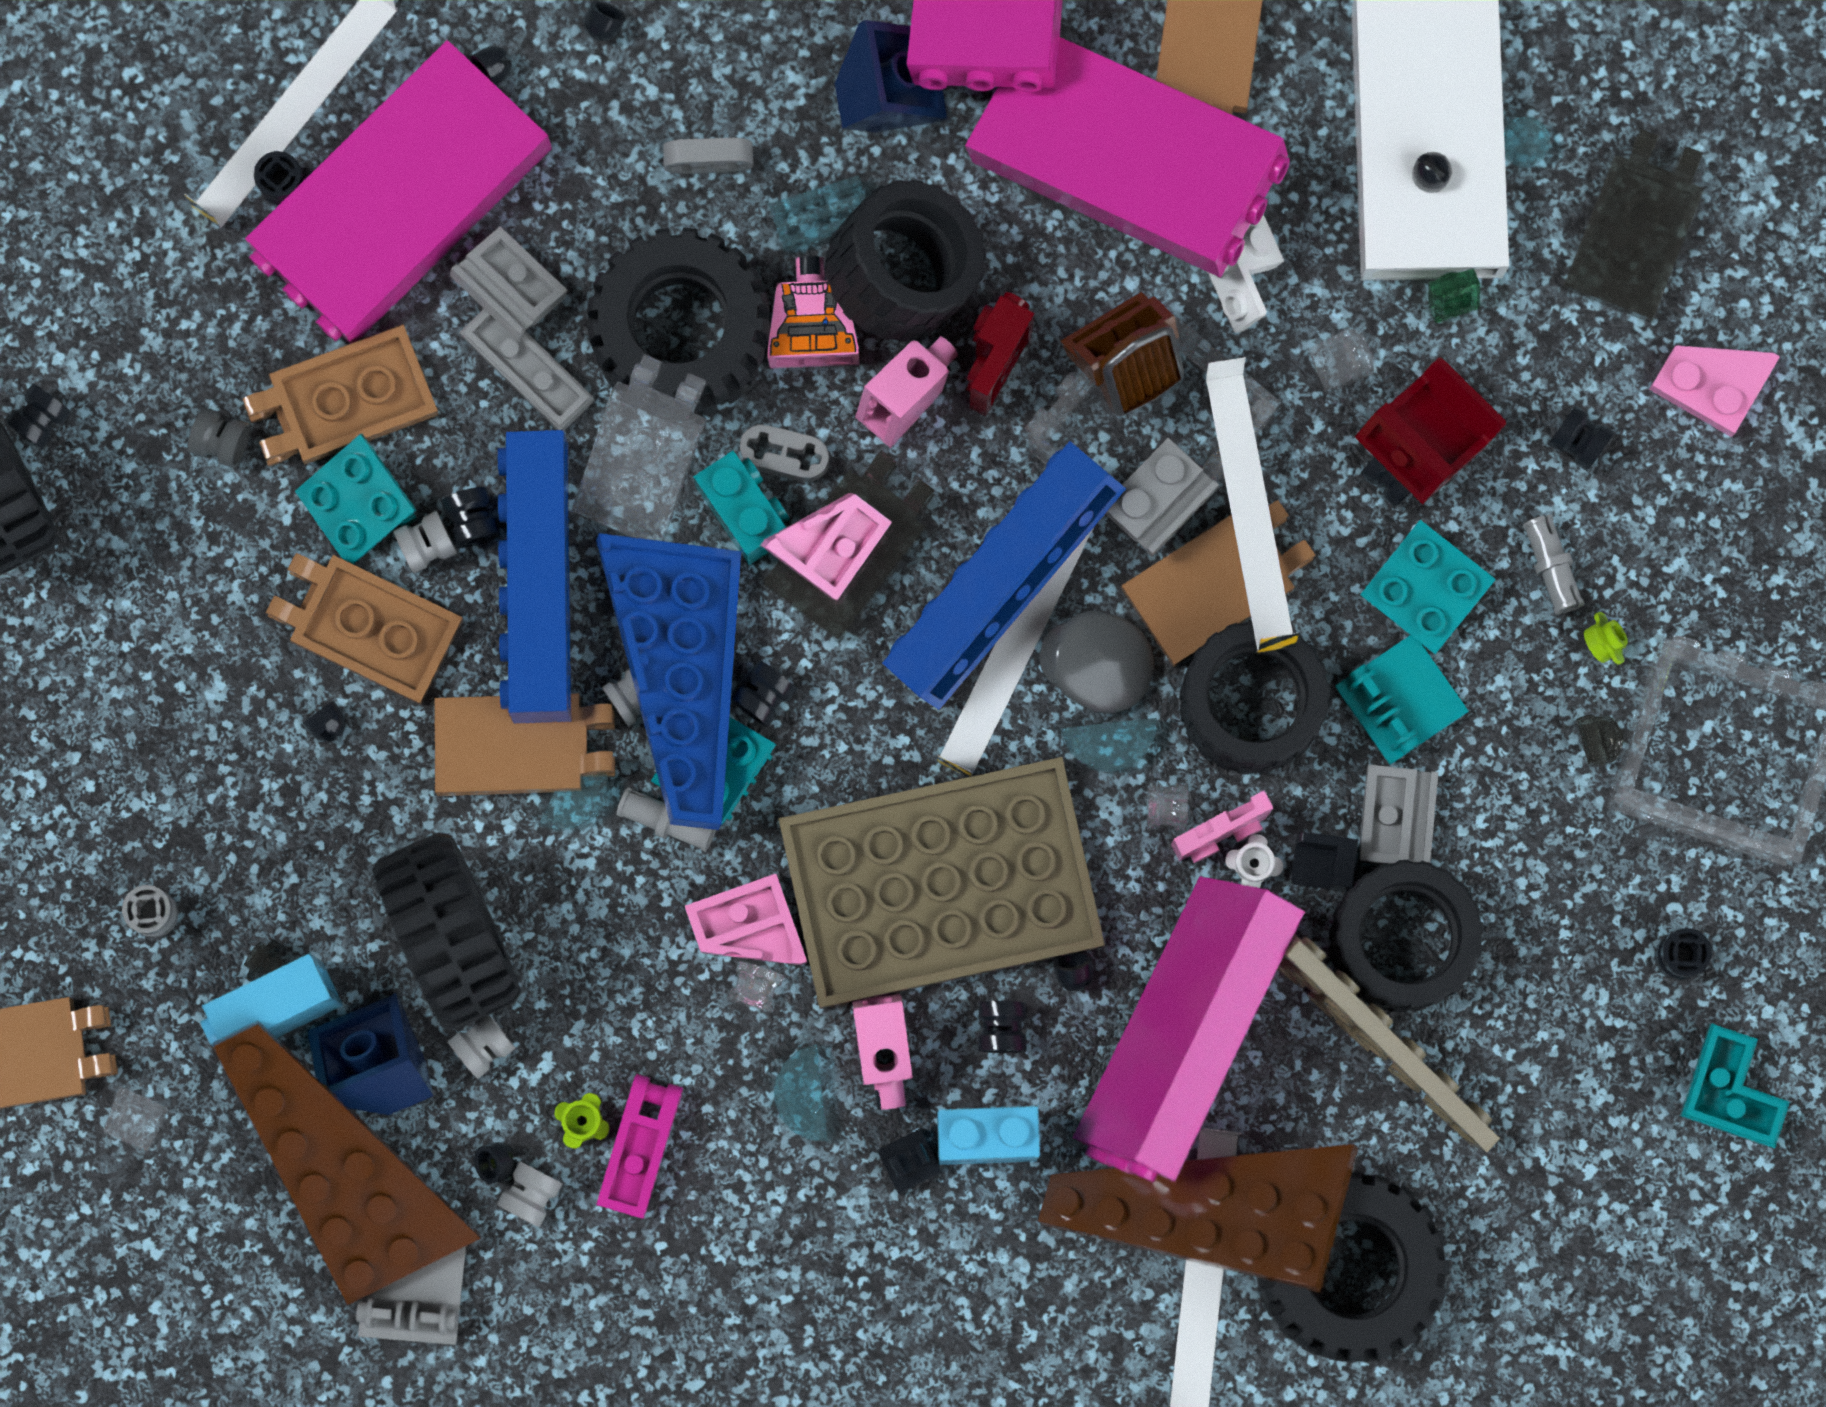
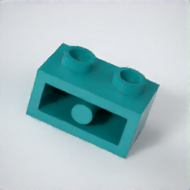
(739, 504)

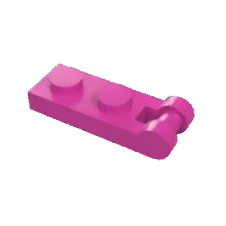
(639, 1148)

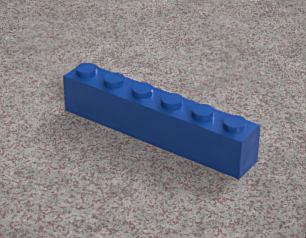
(1003, 575)
(536, 577)

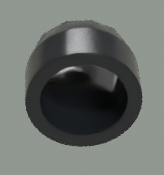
(603, 20)
(490, 63)
(1426, 178)
(326, 723)
(1074, 970)
(485, 1164)

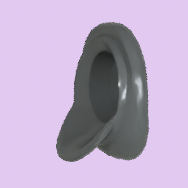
(1098, 661)

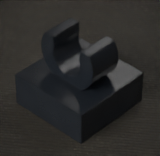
(909, 1161)

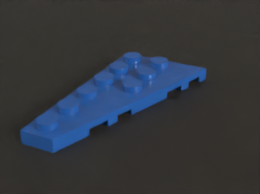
(679, 642)

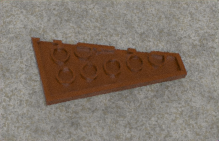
(349, 1186)
(1236, 1213)

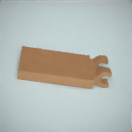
(1210, 50)
(341, 394)
(1203, 587)
(368, 626)
(489, 754)
(46, 1051)

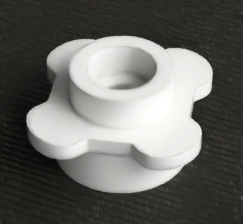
(1255, 849)

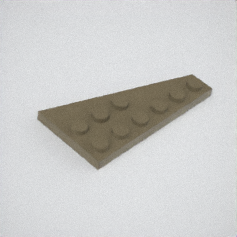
(1370, 1029)

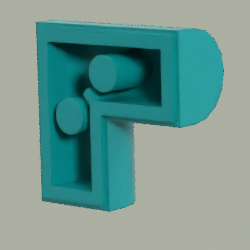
(1718, 1093)

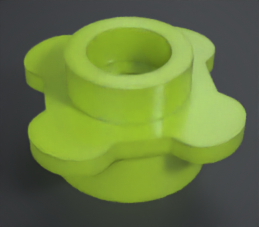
(1606, 639)
(569, 1114)

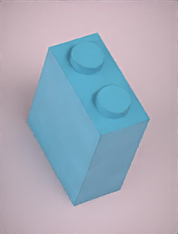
(278, 1000)
(988, 1135)

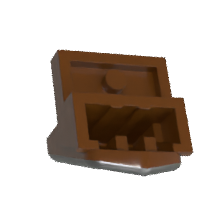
(1129, 353)

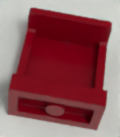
(1431, 430)

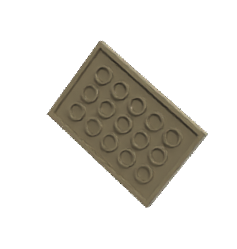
(941, 882)

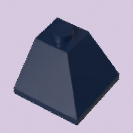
(876, 85)
(371, 1058)

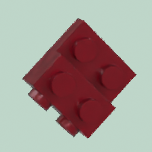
(1000, 341)

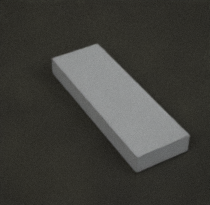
(528, 370)

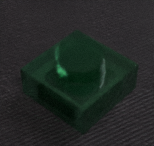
(1453, 295)

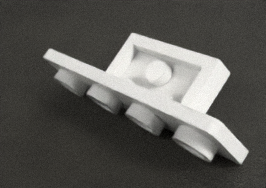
(1236, 287)

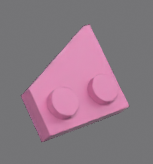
(1714, 383)
(830, 543)
(1241, 822)
(747, 924)

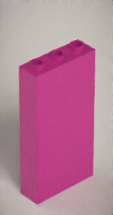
(984, 43)
(1134, 157)
(397, 194)
(1187, 1028)

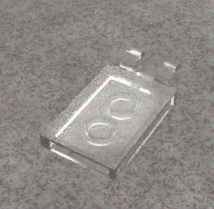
(641, 454)

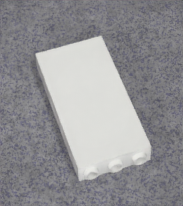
(1423, 86)

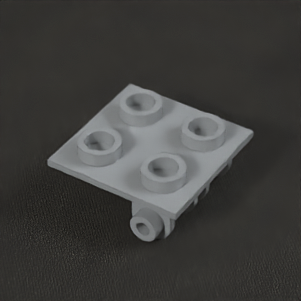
(418, 1305)

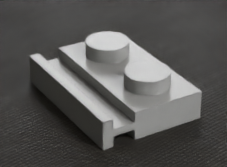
(508, 283)
(1161, 497)
(1397, 815)

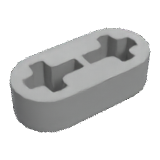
(708, 155)
(787, 442)

